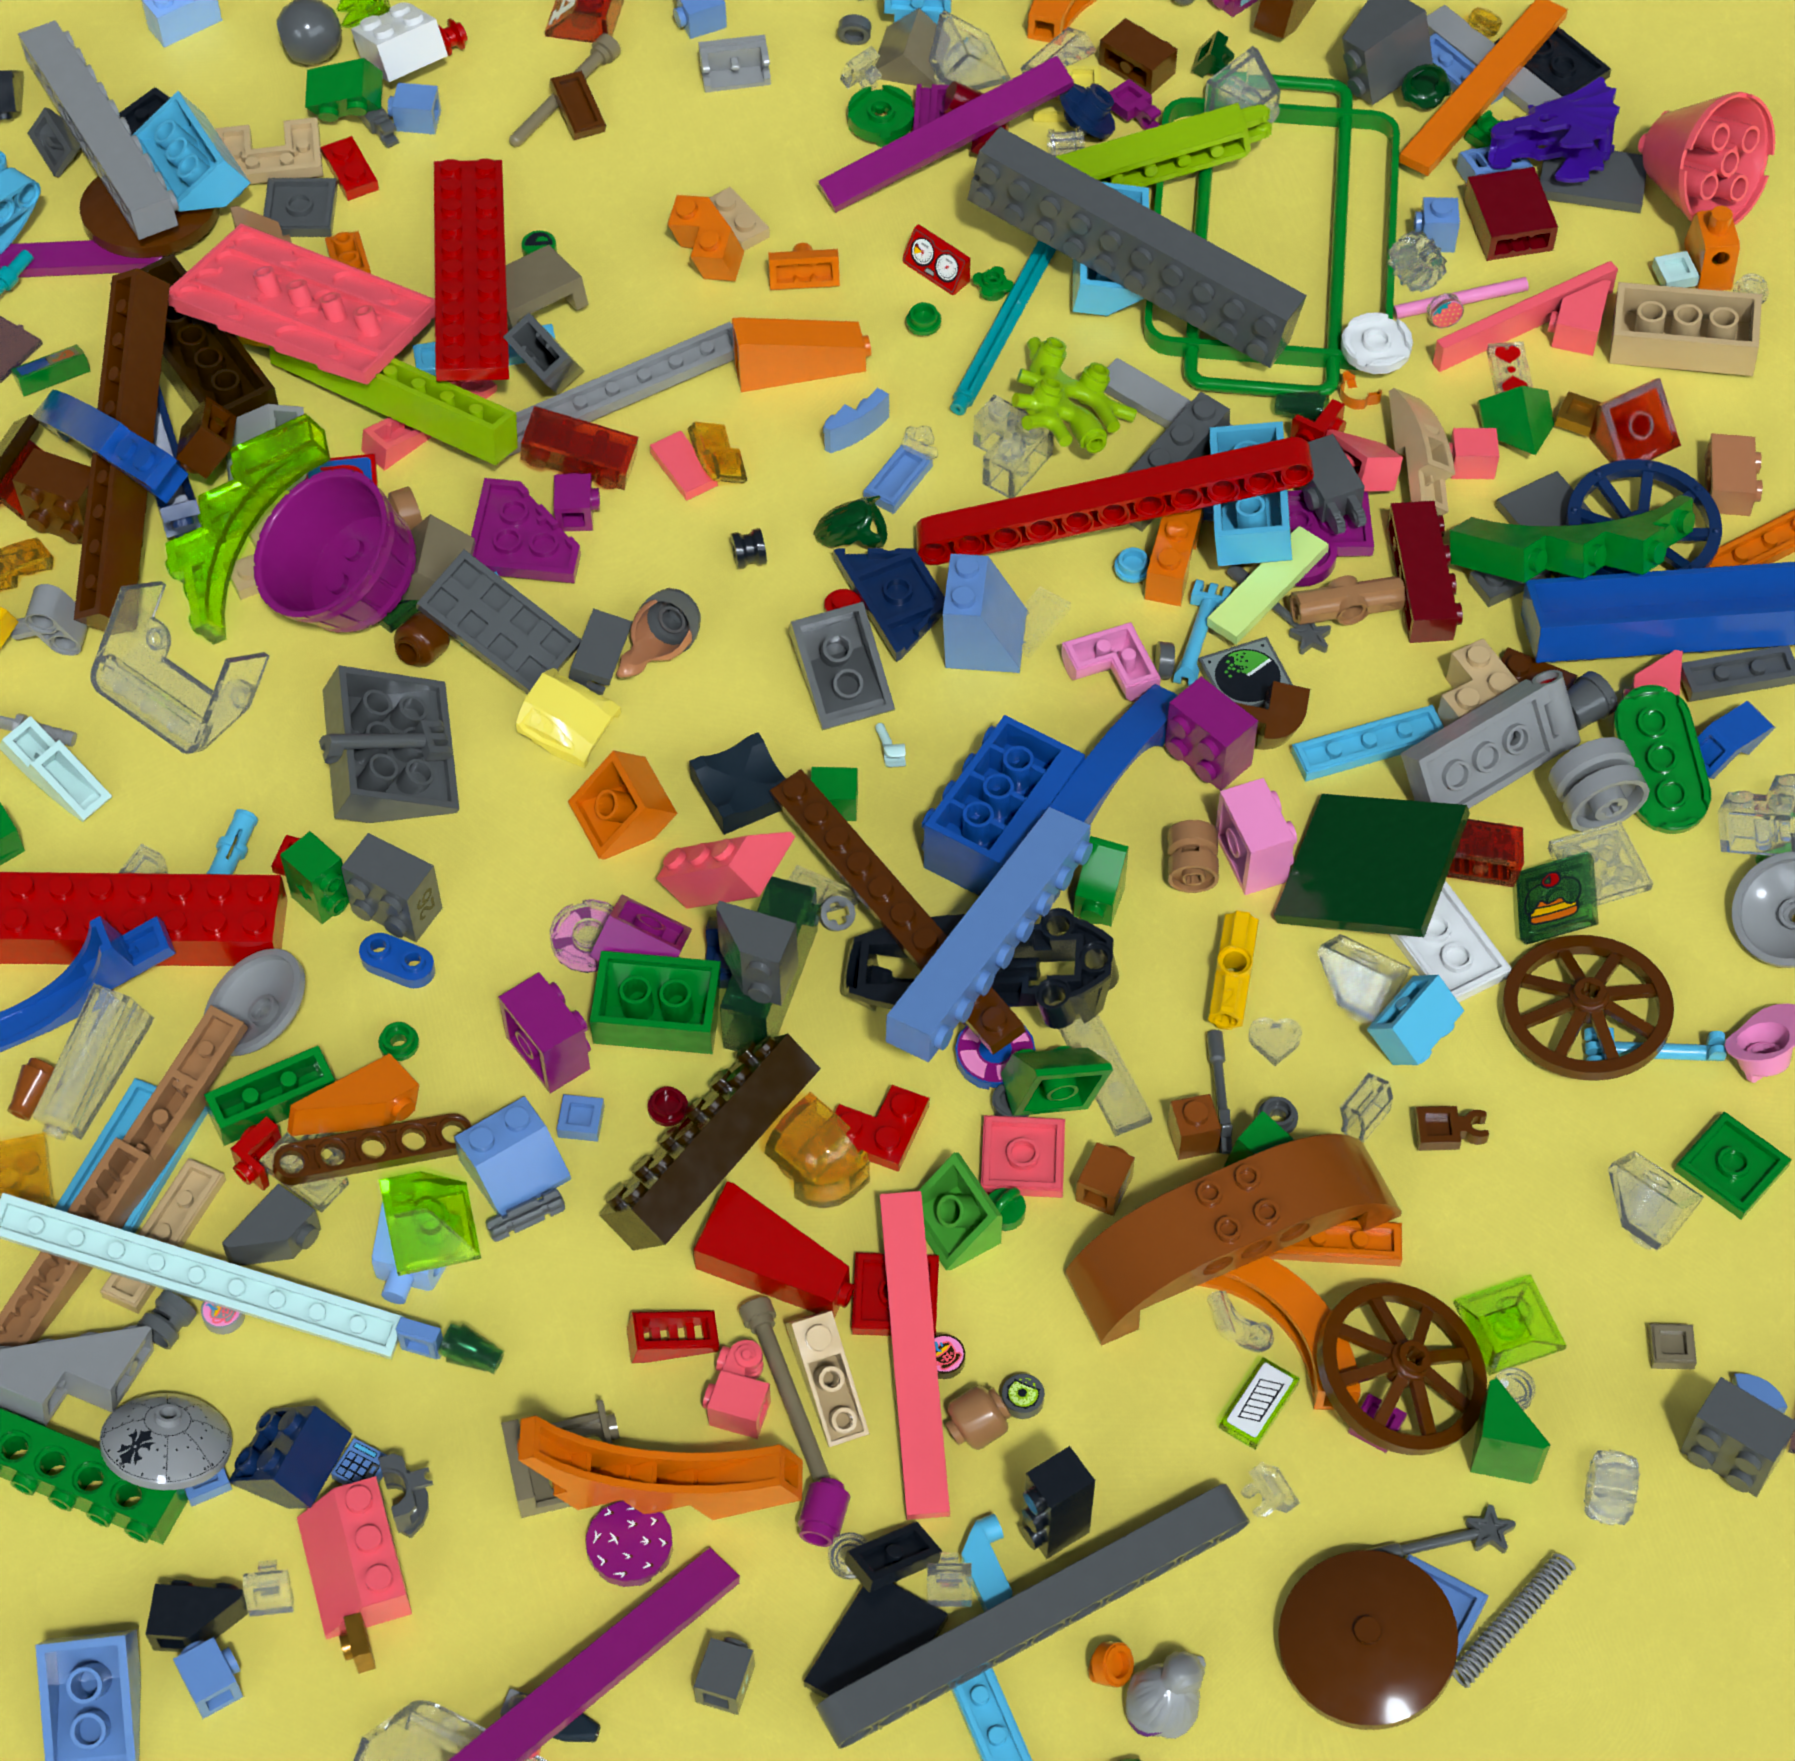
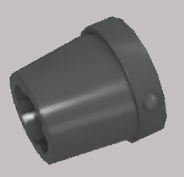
(1591, 699)

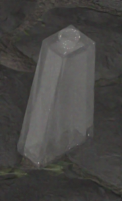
(91, 1062)

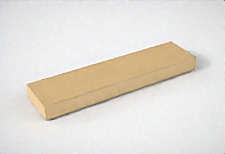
(169, 1223)

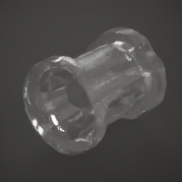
(1074, 141)

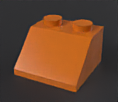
(621, 804)

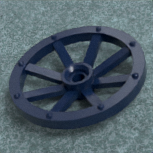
(1648, 471)

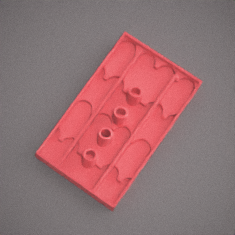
(302, 304)

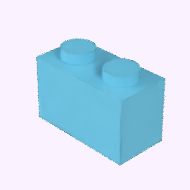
(1416, 1020)

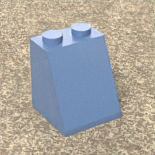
(981, 617)

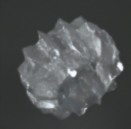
(1417, 261)
(1611, 1487)

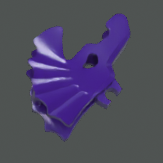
(1570, 126)

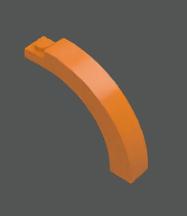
(1294, 1309)

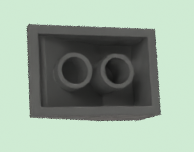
(841, 666)

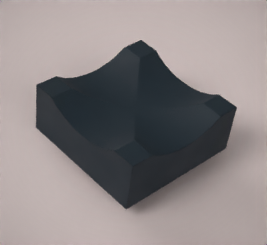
(738, 783)

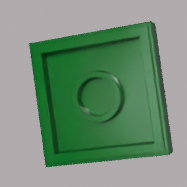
(1732, 1165)

